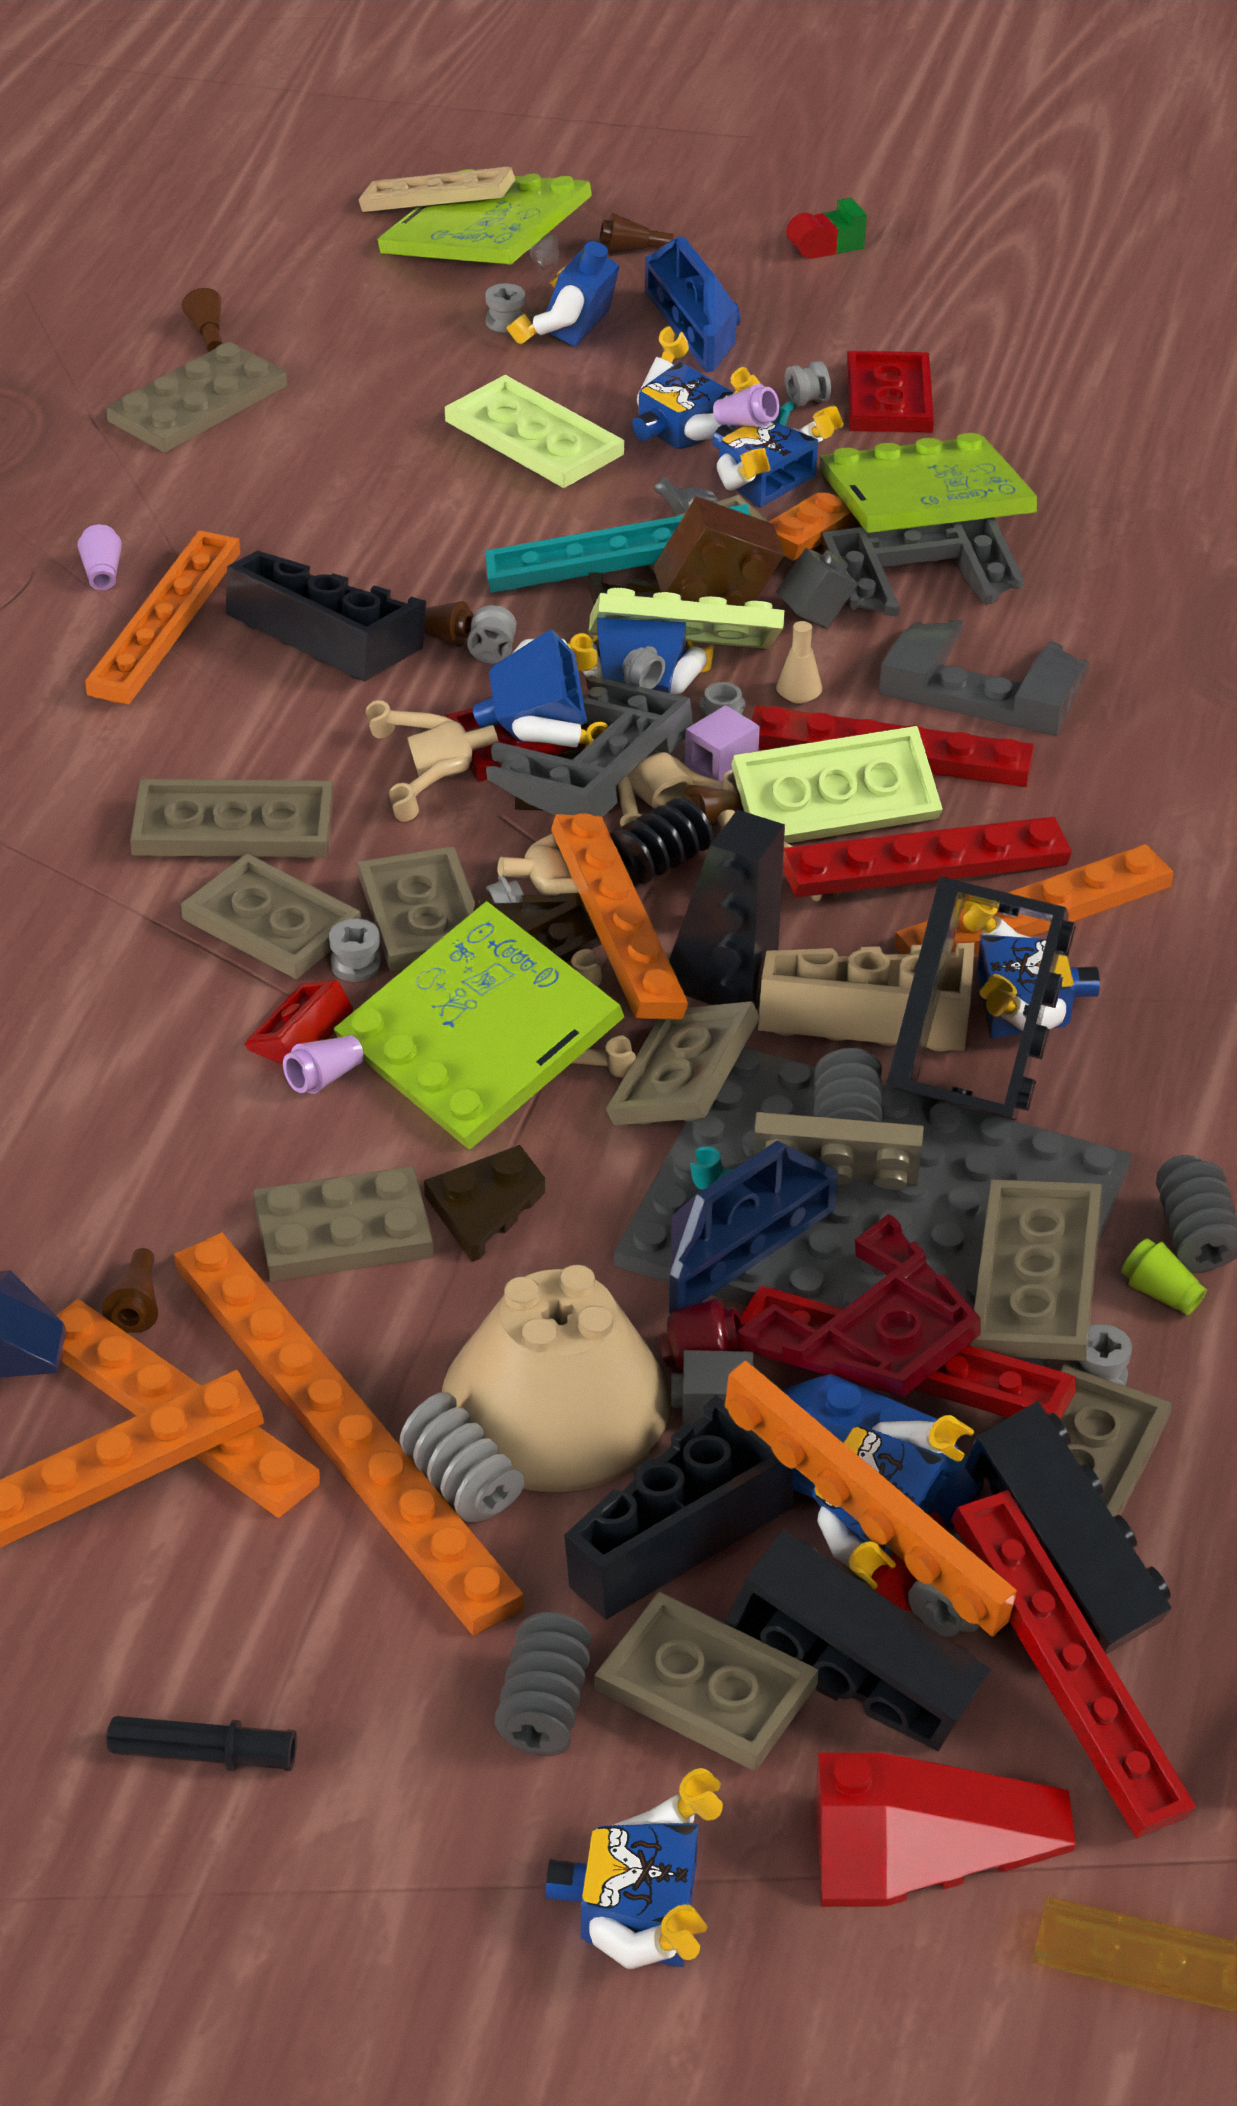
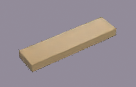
(437, 189)

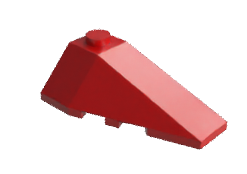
(917, 1823)

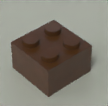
(718, 555)

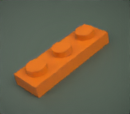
(805, 522)

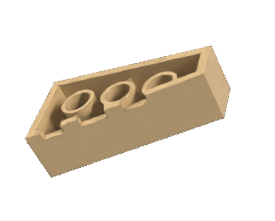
(860, 995)

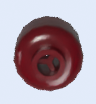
(699, 1328)

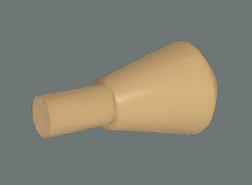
(800, 677)

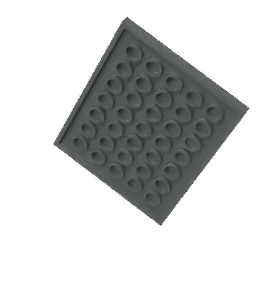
(940, 1213)

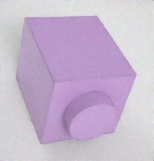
(717, 739)

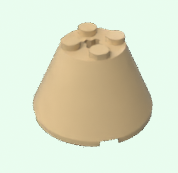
(562, 1382)

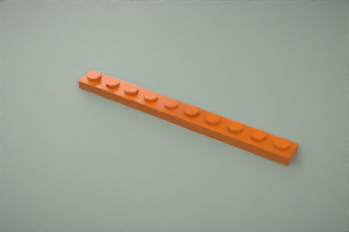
(350, 1435)

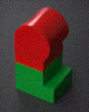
(829, 231)

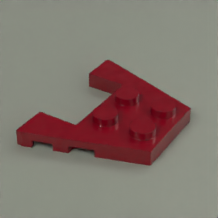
(888, 1334)

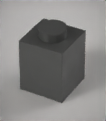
(817, 586)
(703, 1378)

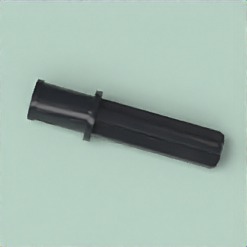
(203, 1742)

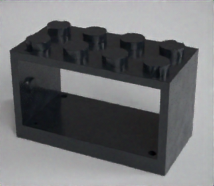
(929, 981)

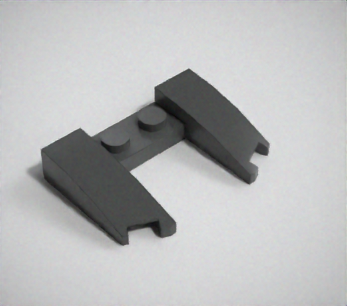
(973, 544)
(1040, 703)
(637, 724)

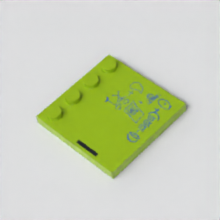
(488, 228)
(926, 483)
(480, 1024)

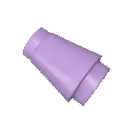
(748, 407)
(100, 555)
(321, 1062)

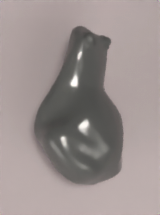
(680, 498)

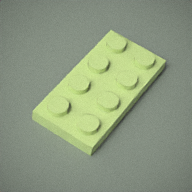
(534, 431)
(706, 621)
(840, 784)

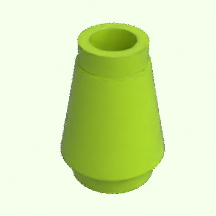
(1163, 1277)

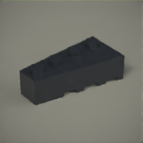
(324, 615)
(732, 914)
(677, 1512)
(1072, 1524)
(857, 1641)

